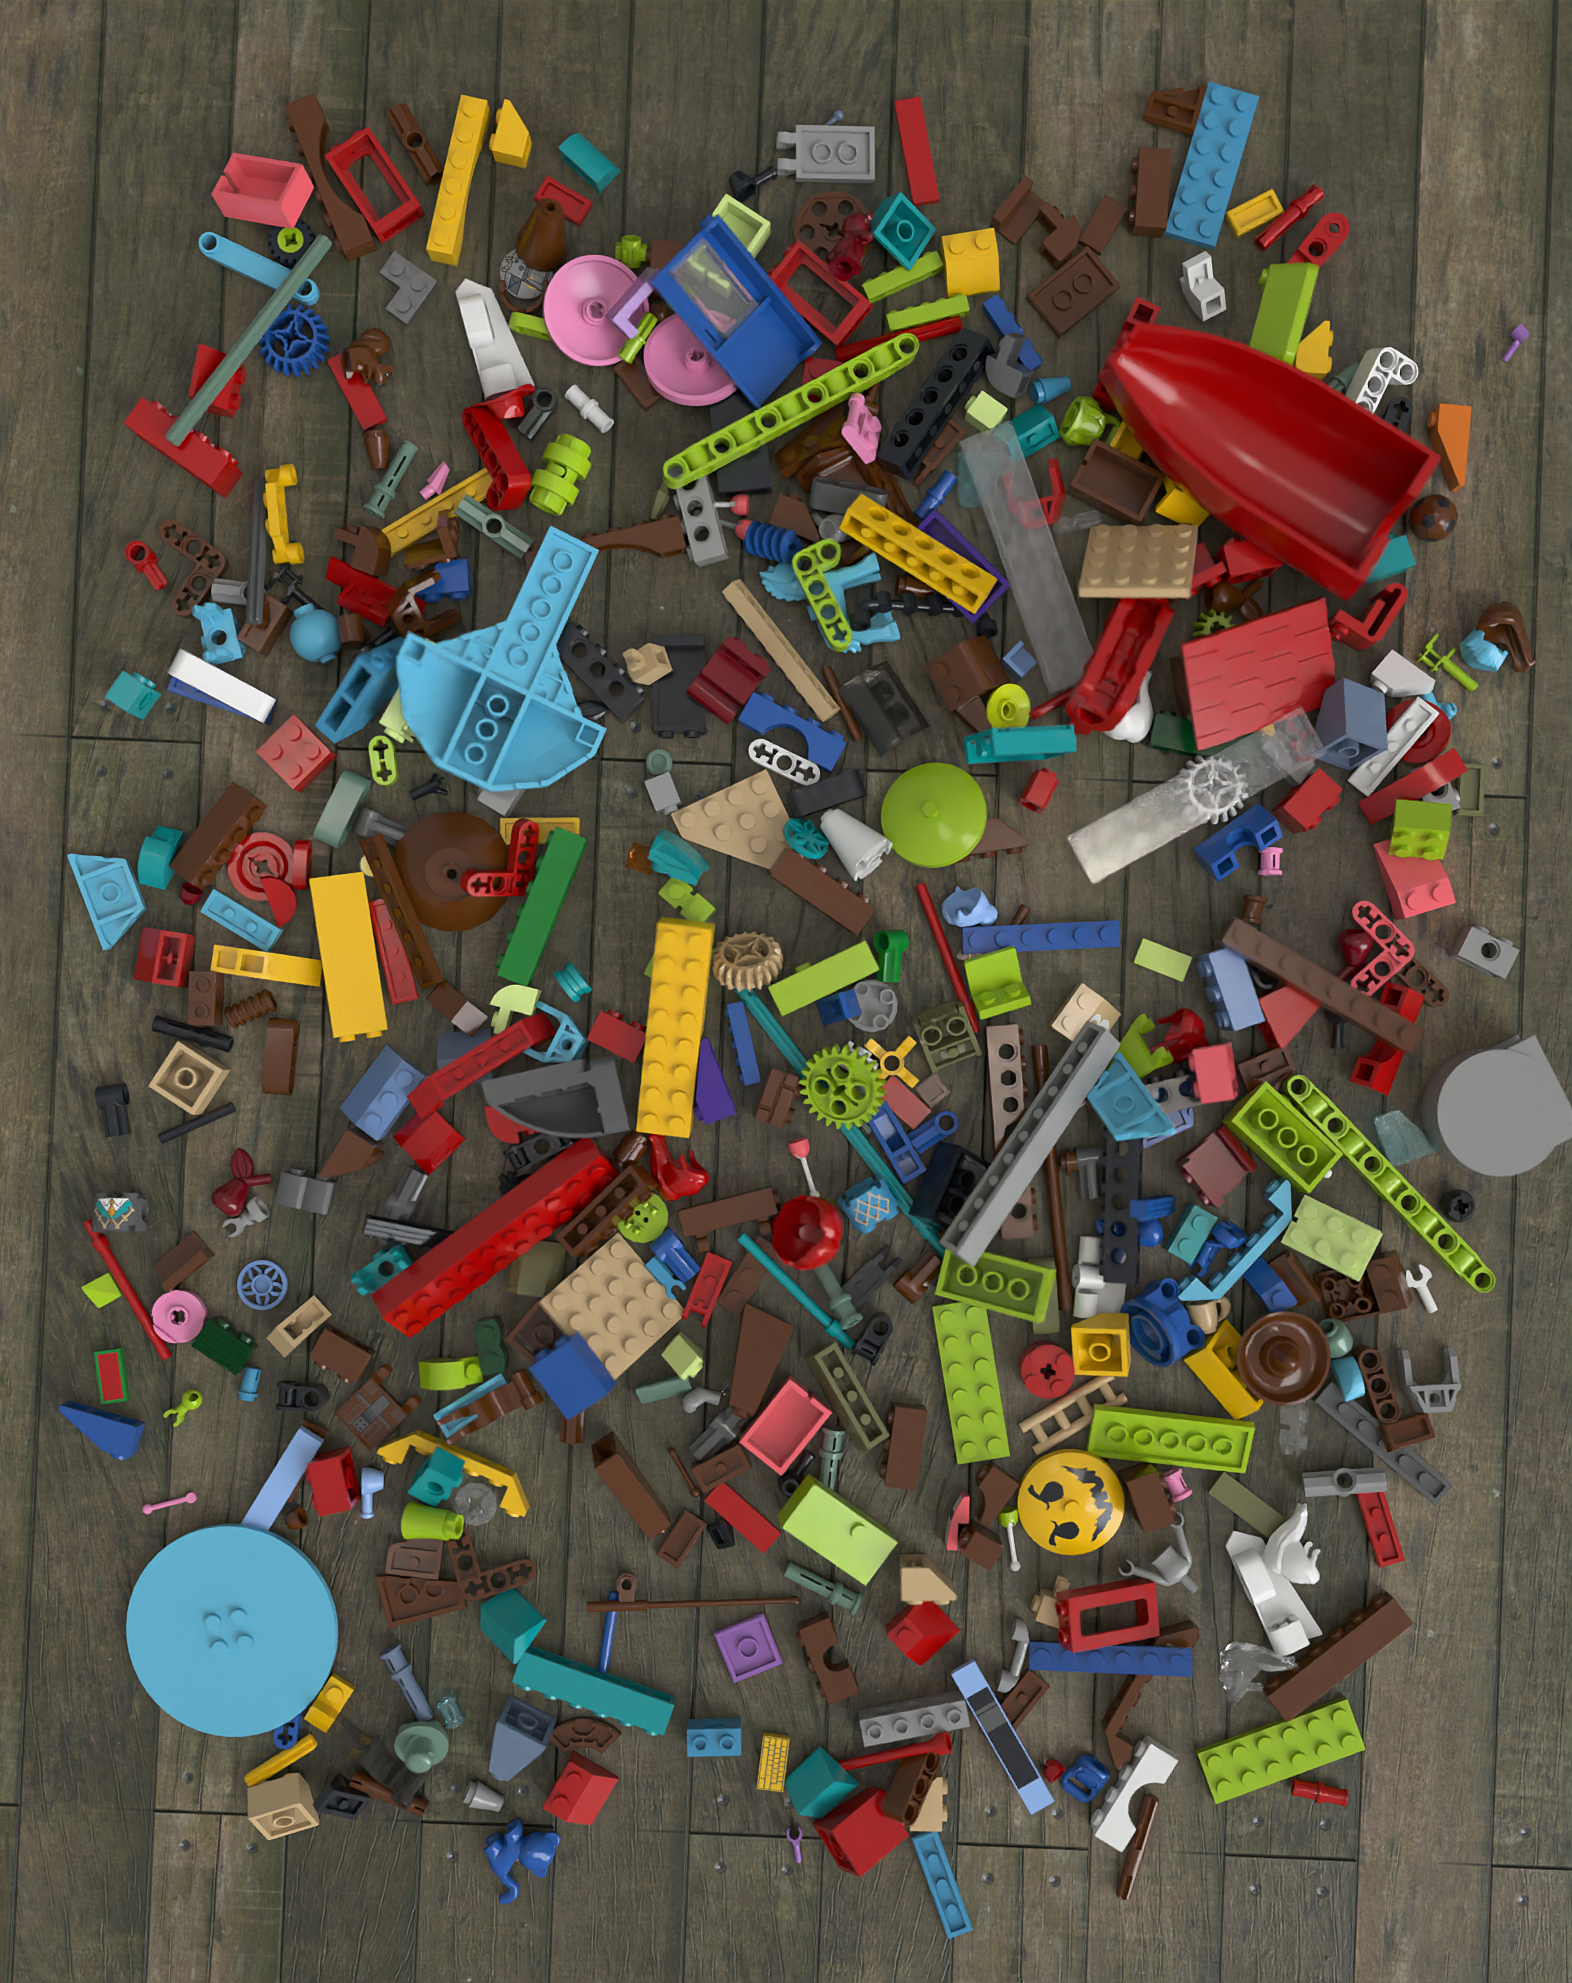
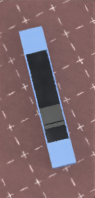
(1002, 1736)

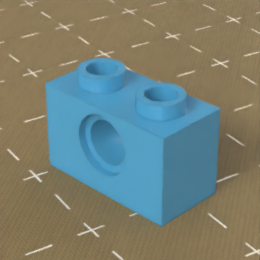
(714, 1737)

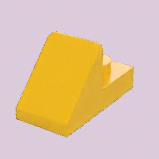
(329, 1702)

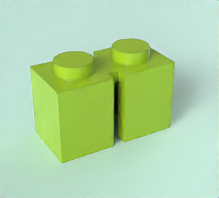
(680, 894)

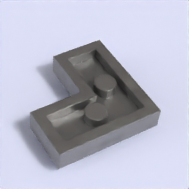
(413, 285)

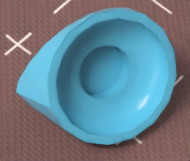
(1348, 1377)

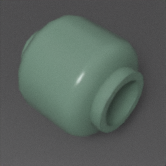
(1338, 1337)

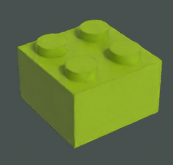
(1420, 829)

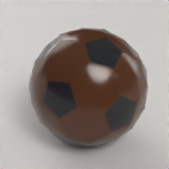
(1433, 518)

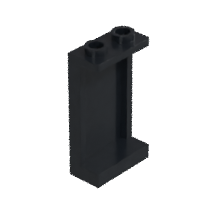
(749, 472)
(672, 708)

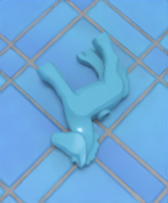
(784, 585)

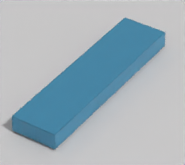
(941, 1883)

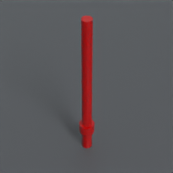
(947, 955)
(101, 1245)

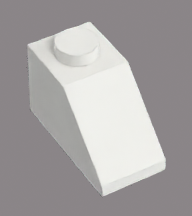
(1400, 678)

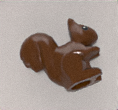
(363, 357)

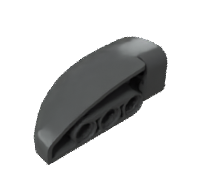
(563, 1098)

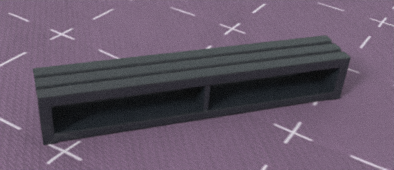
(403, 1231)

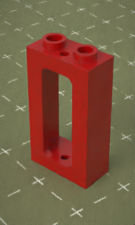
(363, 144)
(799, 254)
(1073, 1601)

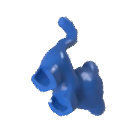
(533, 1851)

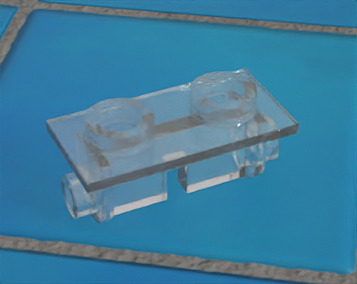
(1293, 1438)

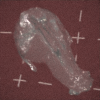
(1243, 1662)

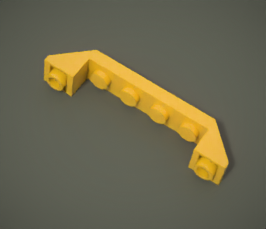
(514, 1500)

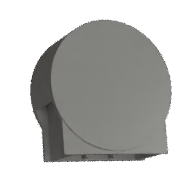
(1496, 1108)

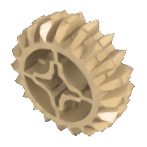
(747, 961)

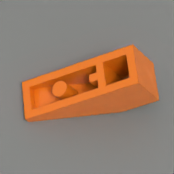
(1450, 439)

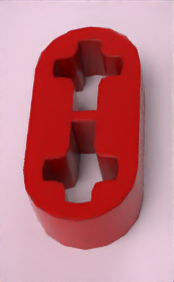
(302, 864)

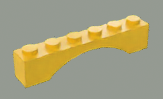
(465, 145)

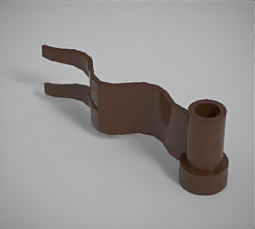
(495, 1404)

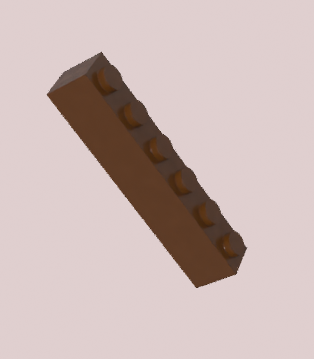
(1337, 1655)

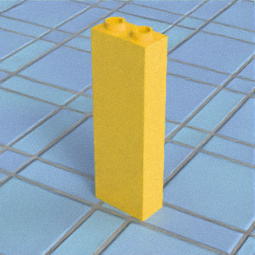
(348, 956)

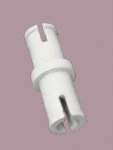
(589, 409)

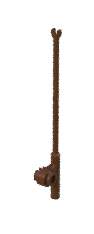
(627, 1603)

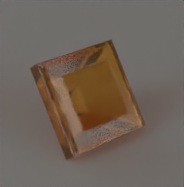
(638, 859)

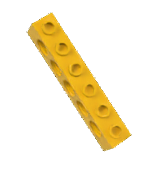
(917, 553)

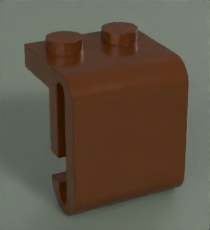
(967, 672)

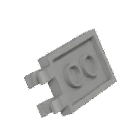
(829, 154)

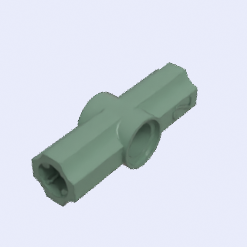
(479, 517)

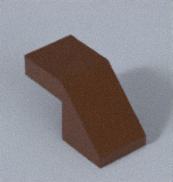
(456, 1008)

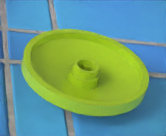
(934, 815)

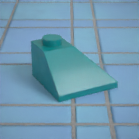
(901, 229)

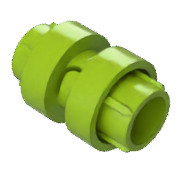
(555, 485)

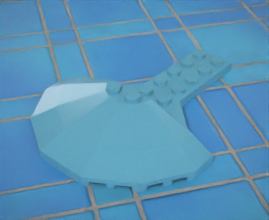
(498, 697)

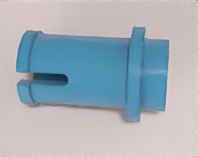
(249, 1384)

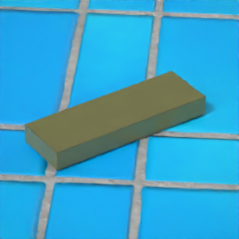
(1246, 1504)

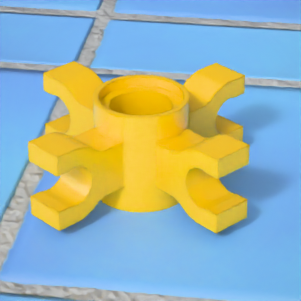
(907, 1044)

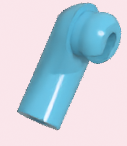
(1449, 709)

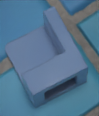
(1018, 662)

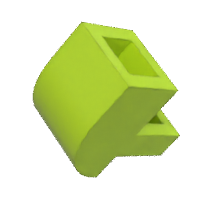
(449, 1373)

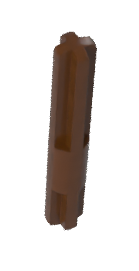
(1137, 1847)

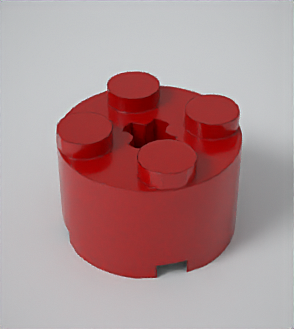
(1054, 1382)

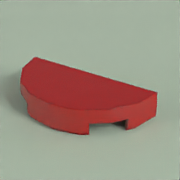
(280, 897)

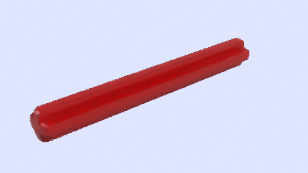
(922, 333)

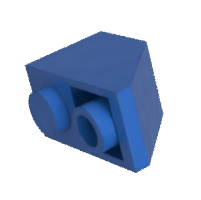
(454, 582)

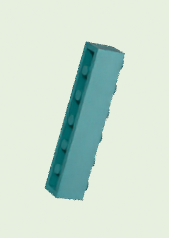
(597, 1691)

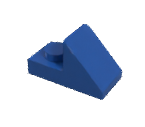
(838, 1007)

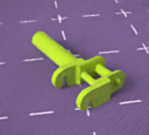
(1446, 664)

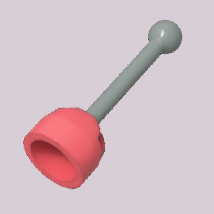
(740, 528)

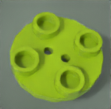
(640, 1231)

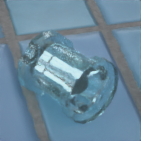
(443, 1706)

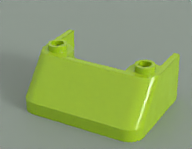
(1283, 308)

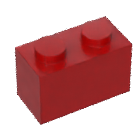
(618, 1035)

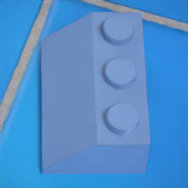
(383, 1093)

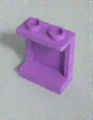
(630, 302)

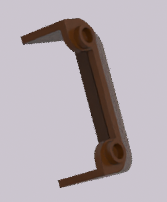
(848, 466)

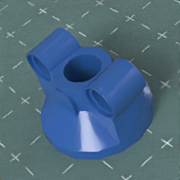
(1161, 1324)

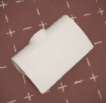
(1091, 1293)

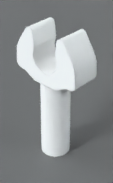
(1420, 1285)

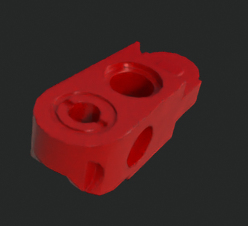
(1322, 240)

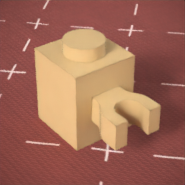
(647, 663)
(1044, 1603)

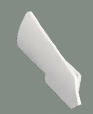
(489, 337)
(1276, 1601)

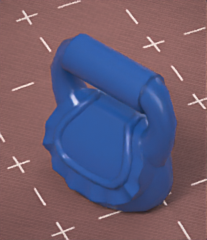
(1090, 1773)

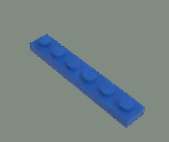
(1041, 936)
(1112, 1659)

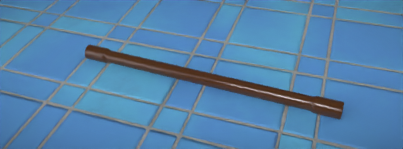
(1064, 1288)

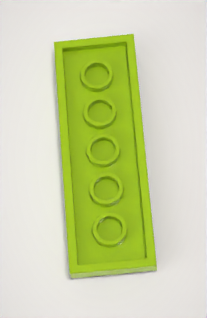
(970, 1382)
(1170, 1438)
(1280, 1750)

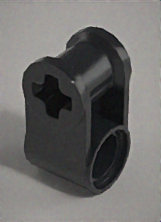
(871, 1342)
(296, 1396)

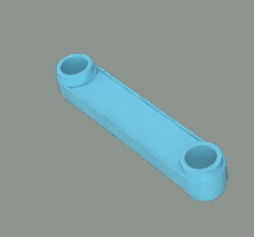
(253, 266)

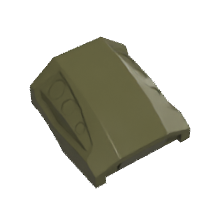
(946, 1035)
(537, 1270)

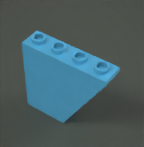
(362, 692)

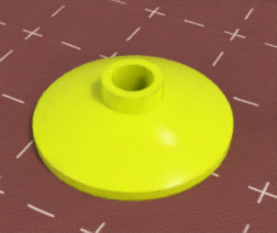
(1015, 705)

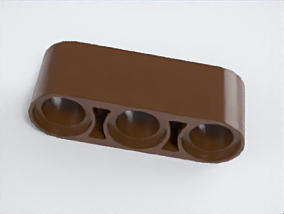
(280, 1056)
(1385, 1392)
(910, 1787)

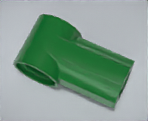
(890, 946)

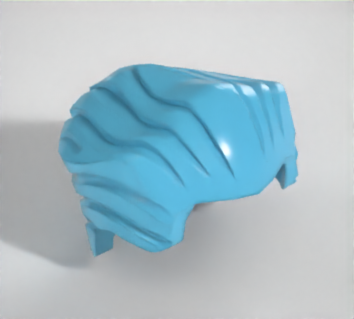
(1480, 653)

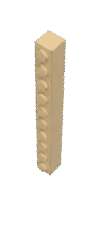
(781, 650)

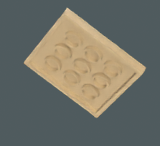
(1139, 561)
(613, 1305)

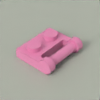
(862, 429)

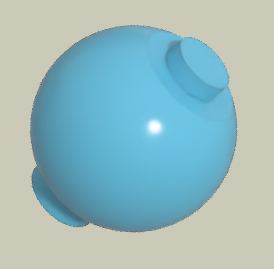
(315, 634)

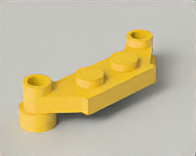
(277, 522)

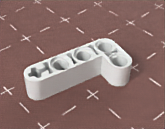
(1380, 376)
(221, 685)

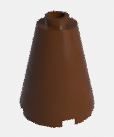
(543, 237)

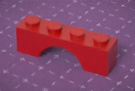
(1142, 312)
(1379, 1066)

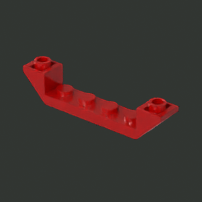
(479, 1062)

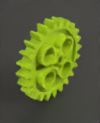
(860, 1073)

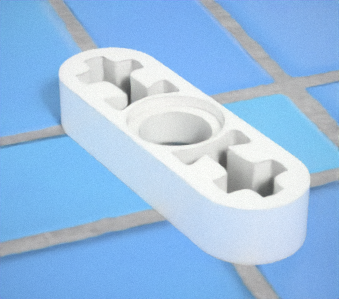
(769, 747)

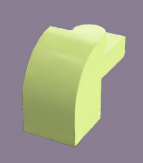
(512, 999)

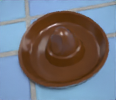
(1283, 1358)

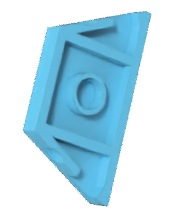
(109, 895)
(1127, 1104)

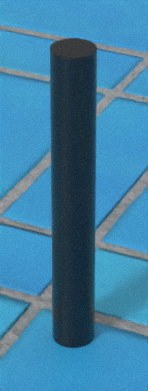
(196, 1122)

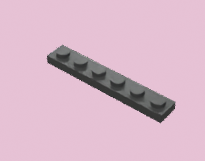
(1366, 1429)

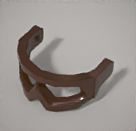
(531, 309)

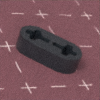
(1403, 420)

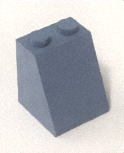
(1351, 724)

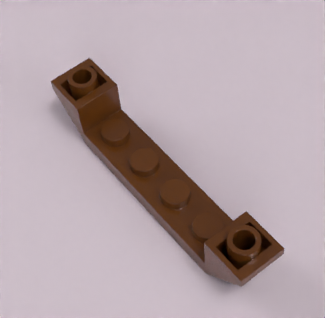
(1120, 1747)

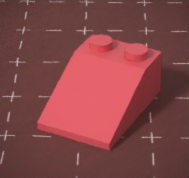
(1413, 882)
(1215, 1072)

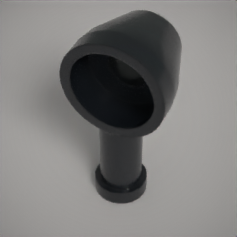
(744, 186)
(384, 638)
(1338, 1029)
(795, 1476)

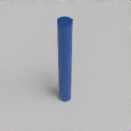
(607, 1638)

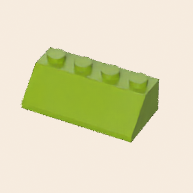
(1282, 1137)

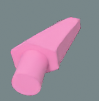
(436, 481)

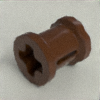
(1253, 909)

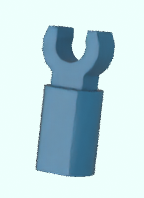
(663, 1275)

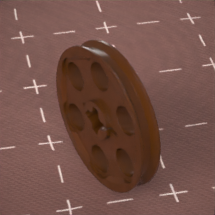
(831, 219)

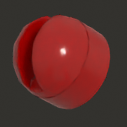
(1052, 1770)

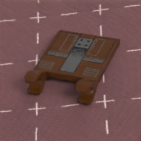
(373, 1411)

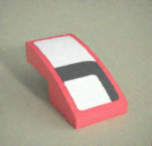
(958, 1515)

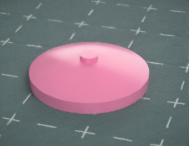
(577, 309)
(682, 366)

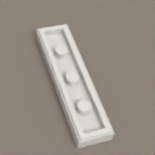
(1399, 740)

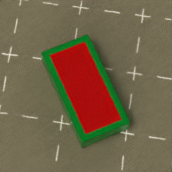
(111, 1375)

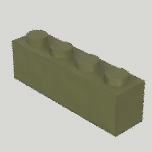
(847, 1396)

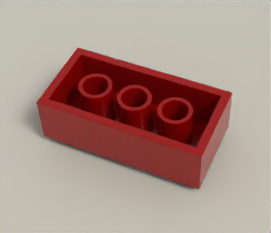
(195, 454)

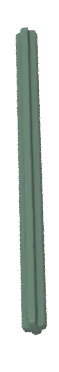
(248, 340)

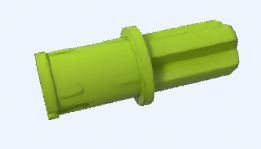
(632, 346)

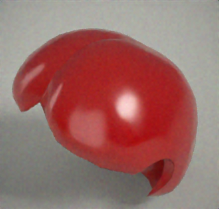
(806, 1232)

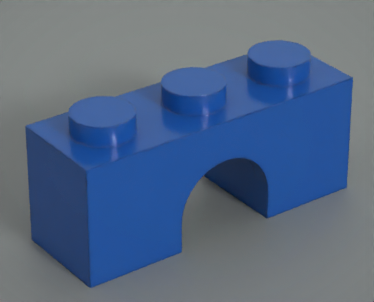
(1253, 828)

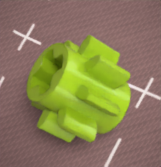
(630, 251)

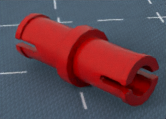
(1319, 1792)

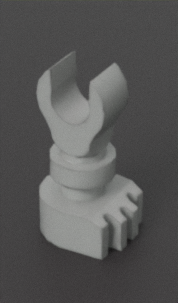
(255, 1210)

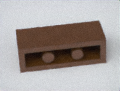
(1149, 192)
(903, 1446)

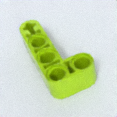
(826, 598)

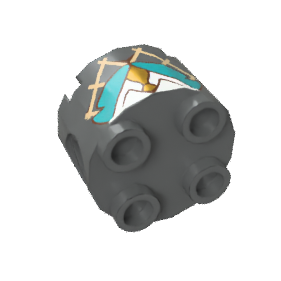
(120, 1213)

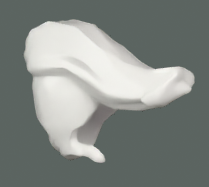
(1139, 718)
(1286, 1554)

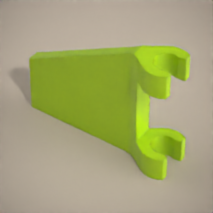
(1137, 1051)

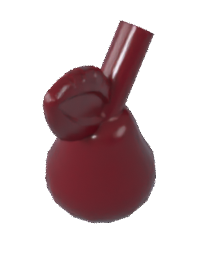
(1355, 947)
(232, 1195)

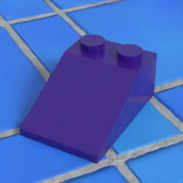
(712, 1095)

